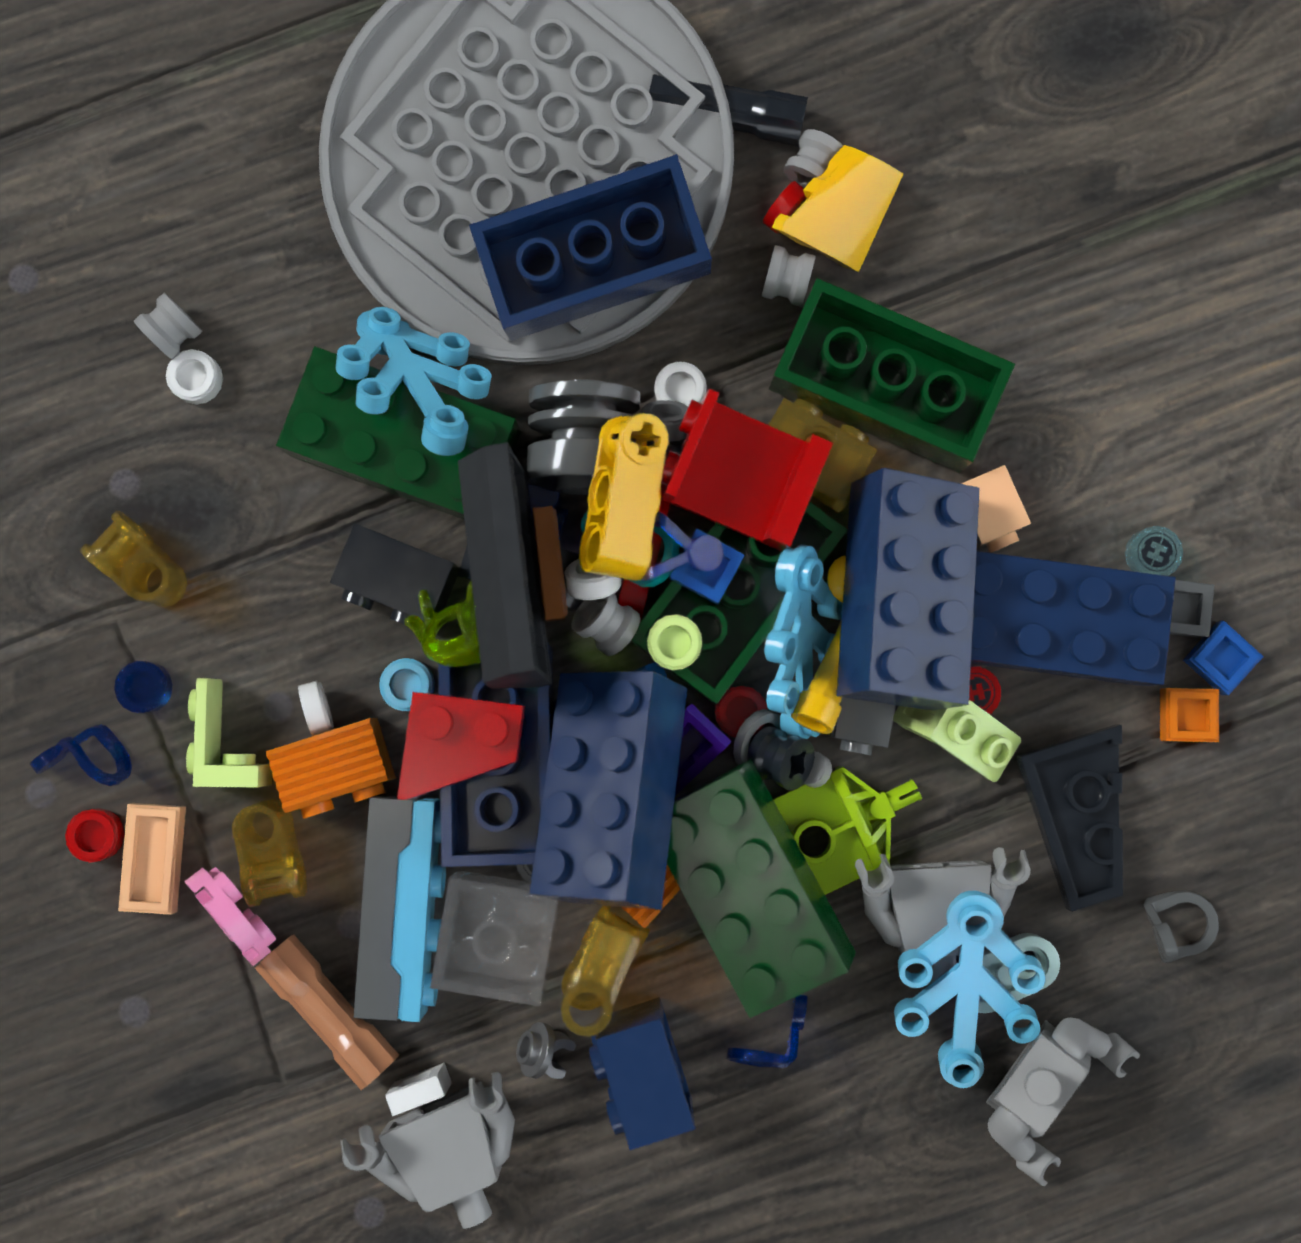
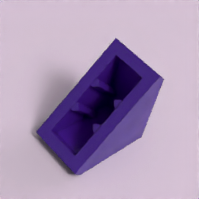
(699, 746)

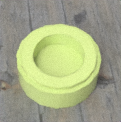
(674, 642)

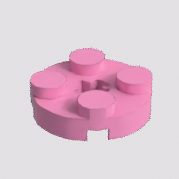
(219, 900)

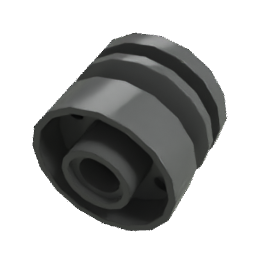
(574, 418)

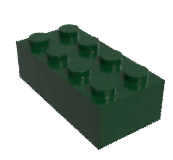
(892, 376)
(385, 447)
(746, 610)
(754, 891)

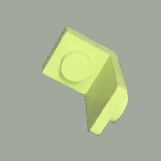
(966, 734)
(204, 752)

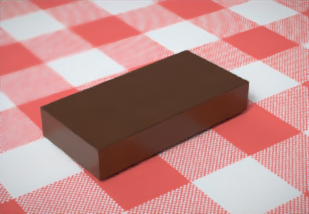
(549, 563)

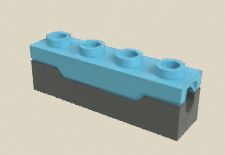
(399, 909)

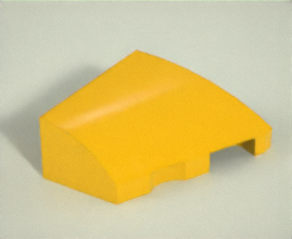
(843, 207)

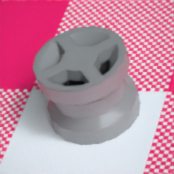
(813, 157)
(788, 276)
(167, 326)
(606, 623)

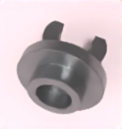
(537, 1049)

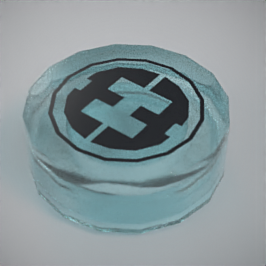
(1154, 551)

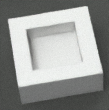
(418, 1089)

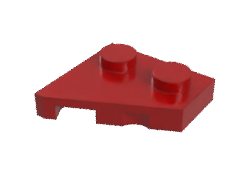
(456, 740)

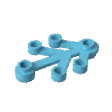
(385, 334)
(800, 576)
(968, 982)

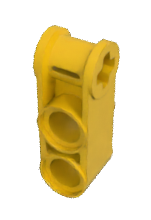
(624, 497)

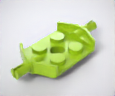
(853, 818)

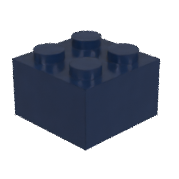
(644, 1075)

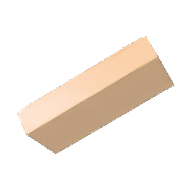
(152, 858)

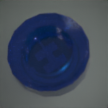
(143, 687)

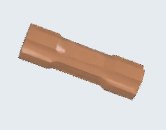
(300, 981)

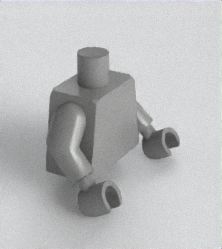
(912, 899)
(1042, 1085)
(442, 1150)

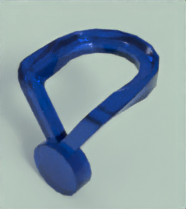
(701, 552)
(68, 744)
(773, 1060)

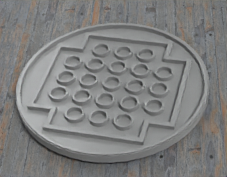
(495, 107)

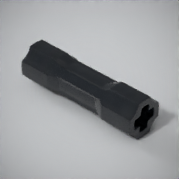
(766, 114)

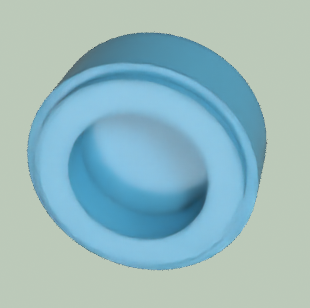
(402, 679)

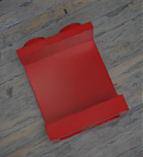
(743, 472)

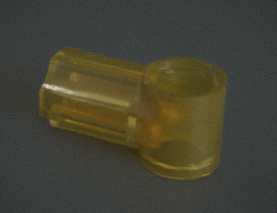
(601, 973)

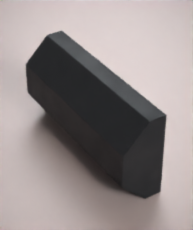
(504, 569)

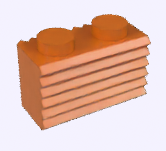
(331, 766)

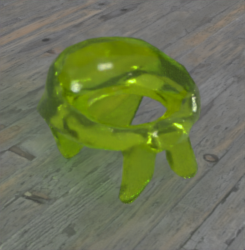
(454, 652)

